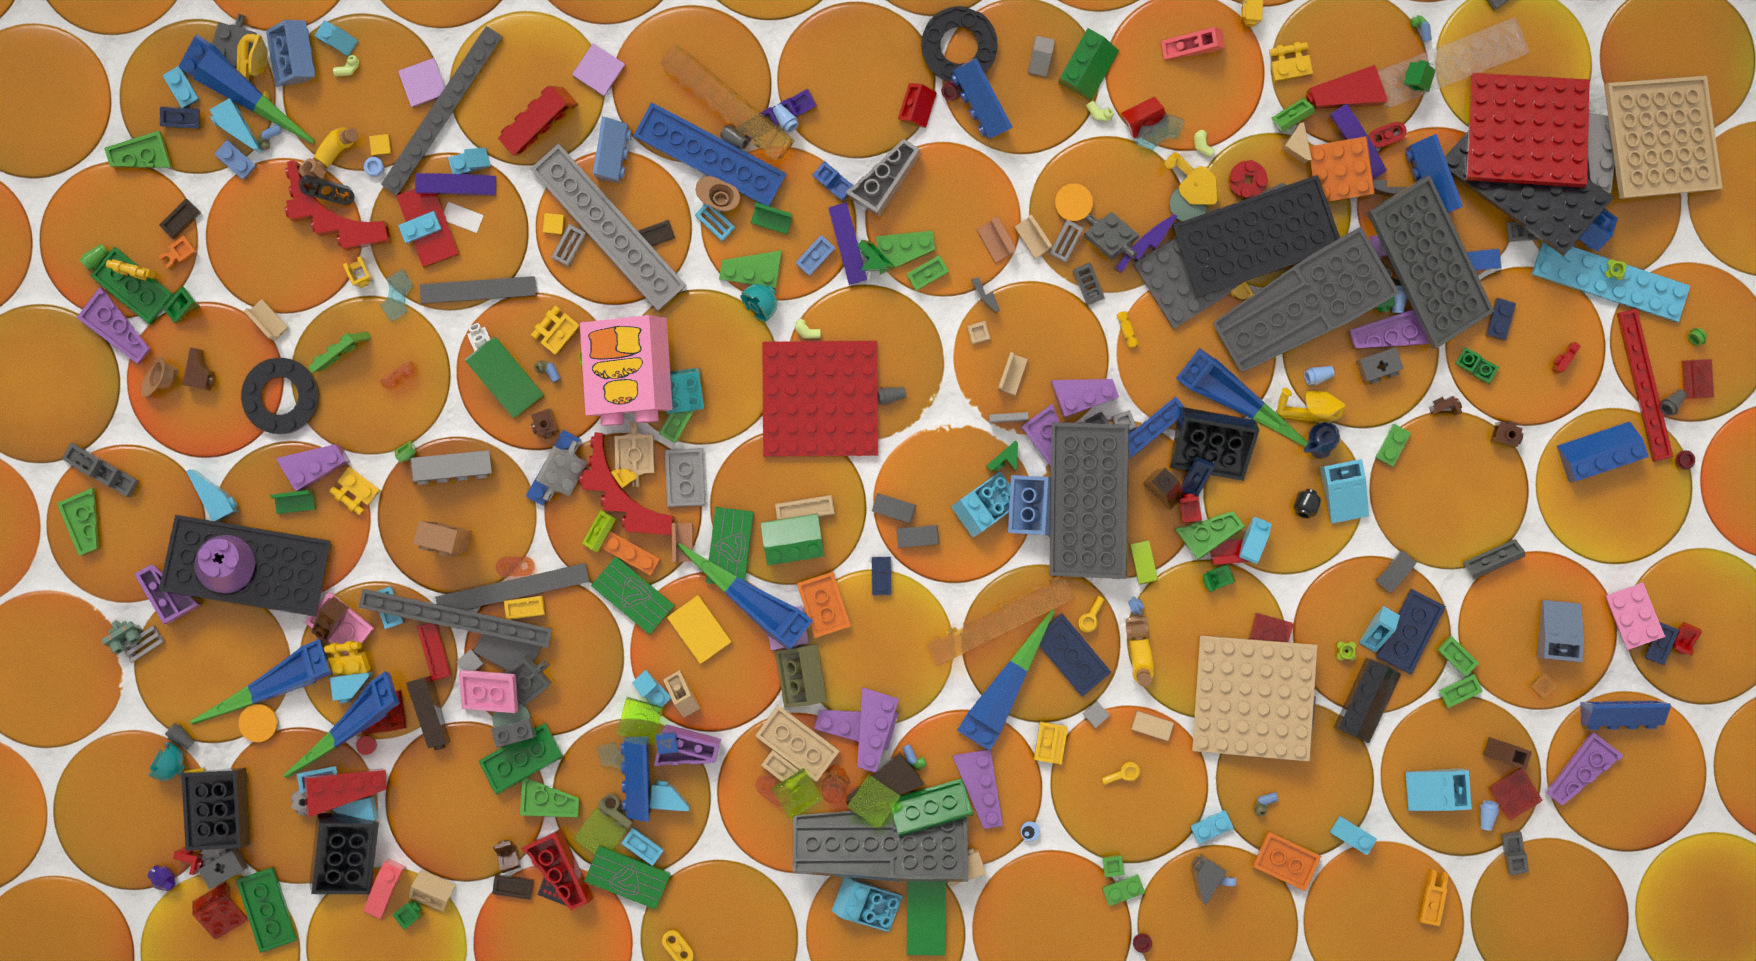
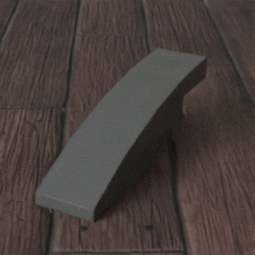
(100, 470)

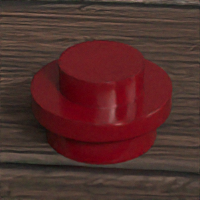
(950, 91)
(1685, 459)
(1142, 942)

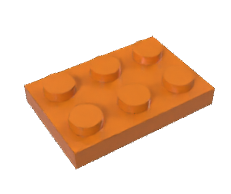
(823, 604)
(1286, 861)

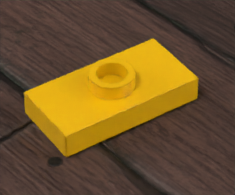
(524, 607)

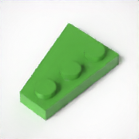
(140, 152)
(905, 247)
(752, 269)
(347, 344)
(81, 520)
(1209, 534)
(546, 801)

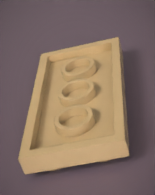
(797, 743)

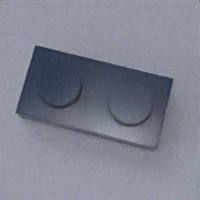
(180, 117)
(1500, 319)
(1197, 476)
(881, 575)
(1660, 648)

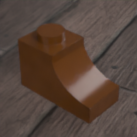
(196, 372)

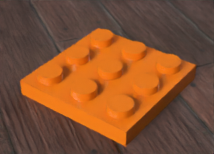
(1343, 168)

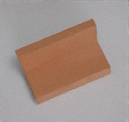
(996, 239)
(682, 534)

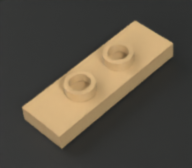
(820, 505)

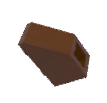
(329, 619)
(1507, 753)

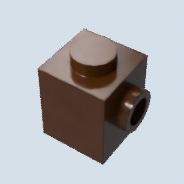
(544, 424)
(1507, 434)

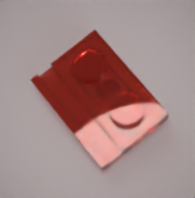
(1698, 378)

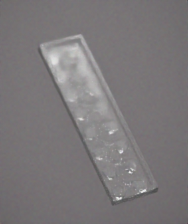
(1458, 60)

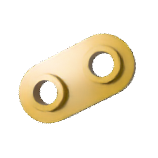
(675, 948)

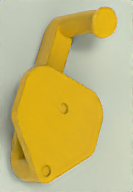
(255, 61)
(1199, 186)
(1320, 407)

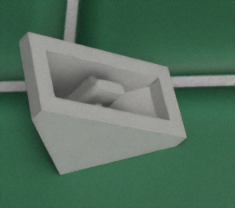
(1041, 56)

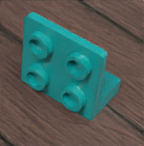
(686, 390)

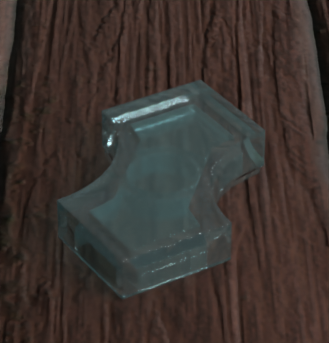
(1152, 135)
(399, 286)
(610, 755)

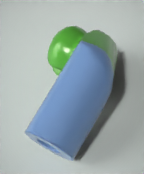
(1424, 25)
(911, 758)

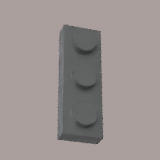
(1494, 559)

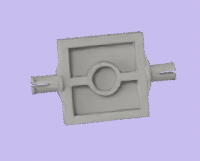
(561, 471)

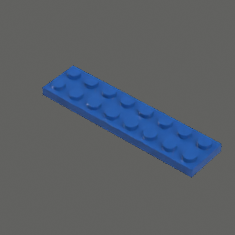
(709, 154)

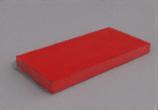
(435, 246)

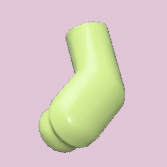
(349, 68)
(1099, 114)
(1201, 143)
(804, 331)

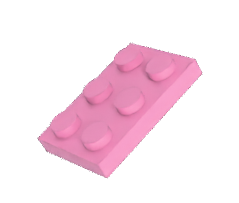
(1634, 616)
(351, 628)
(488, 691)

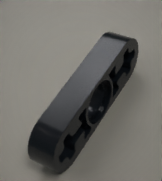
(311, 191)

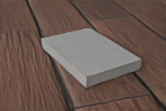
(685, 477)

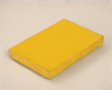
(699, 629)

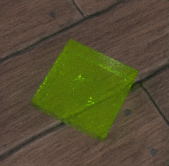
(640, 719)
(797, 793)
(873, 801)
(599, 831)

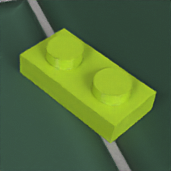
(599, 531)

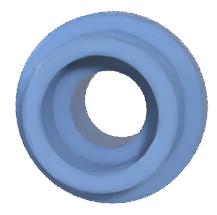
(1136, 606)

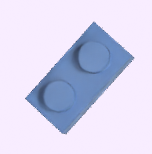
(235, 160)
(815, 255)

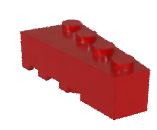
(536, 119)
(337, 789)

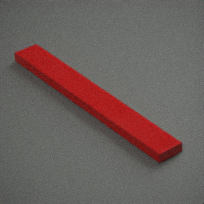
(1644, 385)

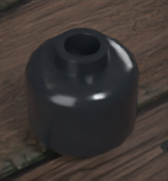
(1307, 503)

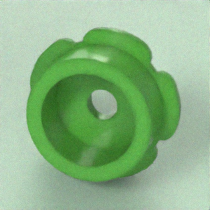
(1697, 336)

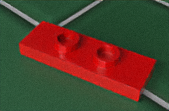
(434, 651)

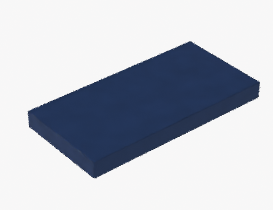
(1415, 626)
(1073, 655)

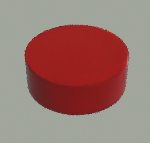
(366, 745)

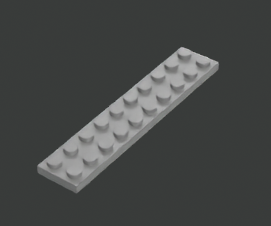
(608, 227)

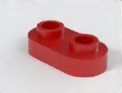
(1386, 134)

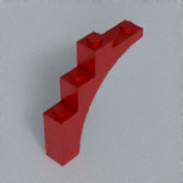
(351, 233)
(615, 499)

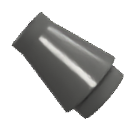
(733, 137)
(888, 395)
(1672, 403)
(179, 736)

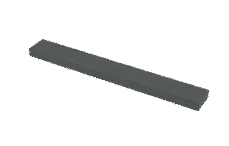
(516, 588)

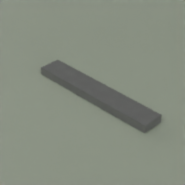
(478, 290)

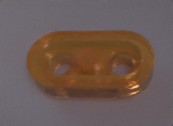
(405, 371)
(514, 566)
(768, 793)

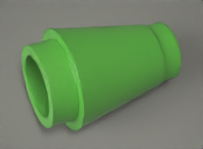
(93, 257)

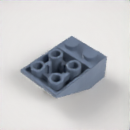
(1561, 631)

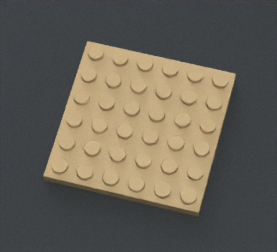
(1663, 136)
(1255, 698)

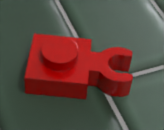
(1562, 361)

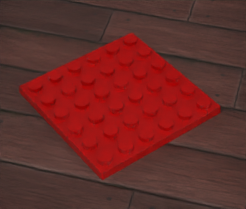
(1528, 130)
(820, 398)

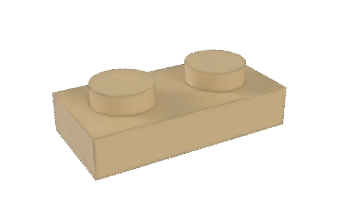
(779, 766)

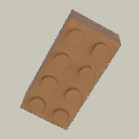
(442, 538)

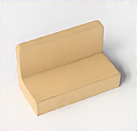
(1033, 237)
(267, 320)
(1012, 374)
(431, 890)

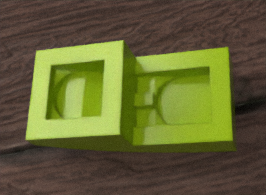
(1143, 562)

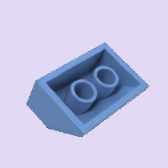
(290, 52)
(611, 150)
(1029, 505)

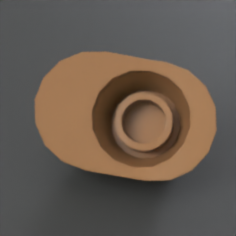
(717, 194)
(158, 377)

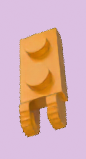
(1434, 899)

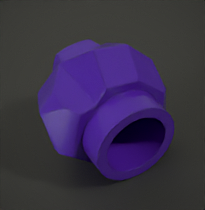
(162, 878)

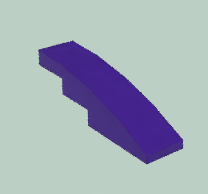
(796, 105)
(1350, 129)
(455, 184)
(1150, 239)
(847, 243)

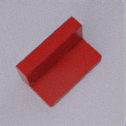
(917, 104)
(1146, 113)
(1227, 553)

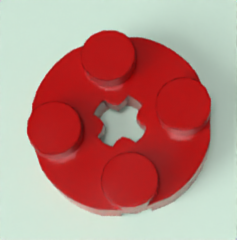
(1252, 169)

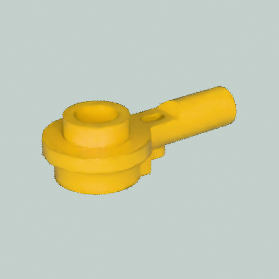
(1088, 621)
(1129, 772)

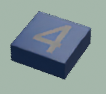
(666, 743)

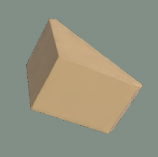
(1298, 145)

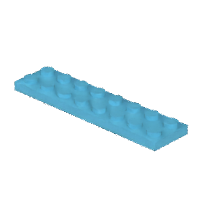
(1636, 290)

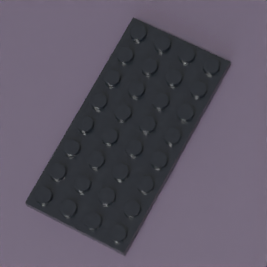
(1549, 212)
(1256, 236)
(286, 571)

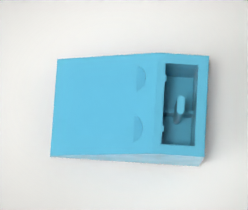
(1345, 490)
(984, 504)
(1438, 790)
(866, 903)

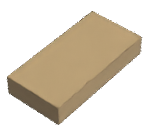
(1152, 725)

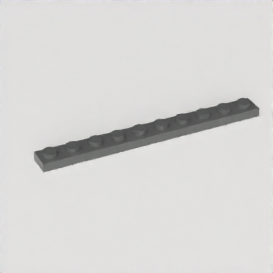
(441, 110)
(455, 618)

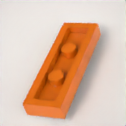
(630, 553)

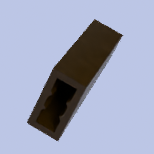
(1165, 487)
(429, 712)
(896, 775)

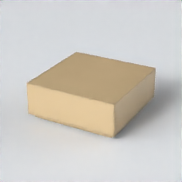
(978, 332)

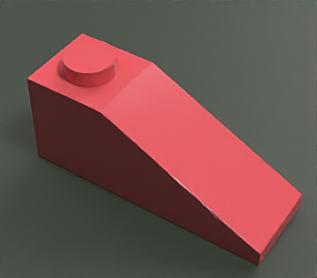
(1193, 43)
(384, 887)

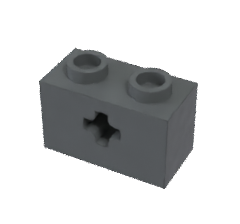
(1390, 361)
(514, 732)
(233, 863)

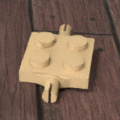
(635, 452)

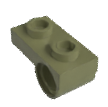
(615, 812)

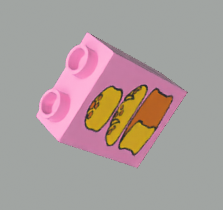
(626, 368)

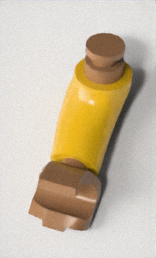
(328, 150)
(1141, 651)

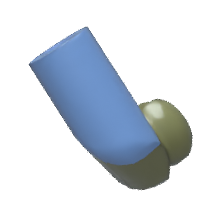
(263, 140)
(547, 368)
(1262, 803)

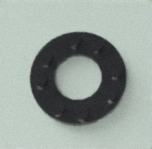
(951, 18)
(307, 396)

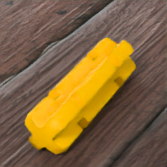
(1127, 329)

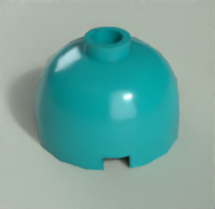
(760, 300)
(167, 763)

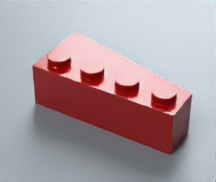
(559, 868)

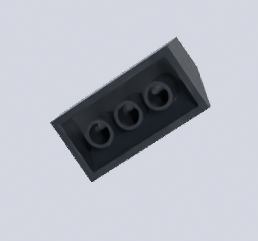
(1367, 700)

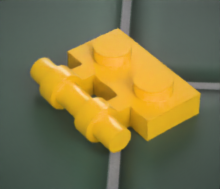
(1293, 67)
(133, 270)
(559, 334)
(359, 486)
(349, 663)

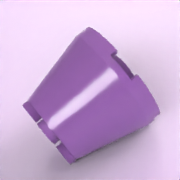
(235, 568)

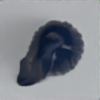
(1322, 440)

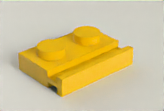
(1050, 742)

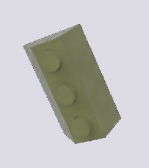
(800, 676)

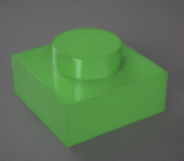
(405, 452)
(1113, 866)

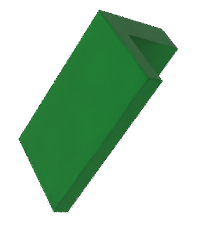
(771, 218)
(294, 501)

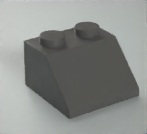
(1206, 877)

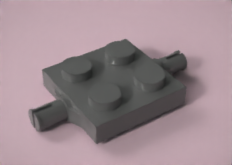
(228, 38)
(1111, 235)
(529, 679)

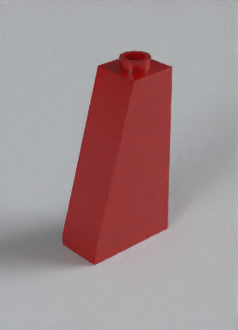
(1355, 89)

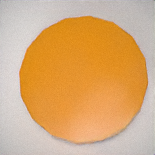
(1073, 202)
(258, 722)

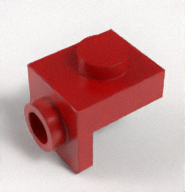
(1190, 508)
(1686, 638)
(190, 857)

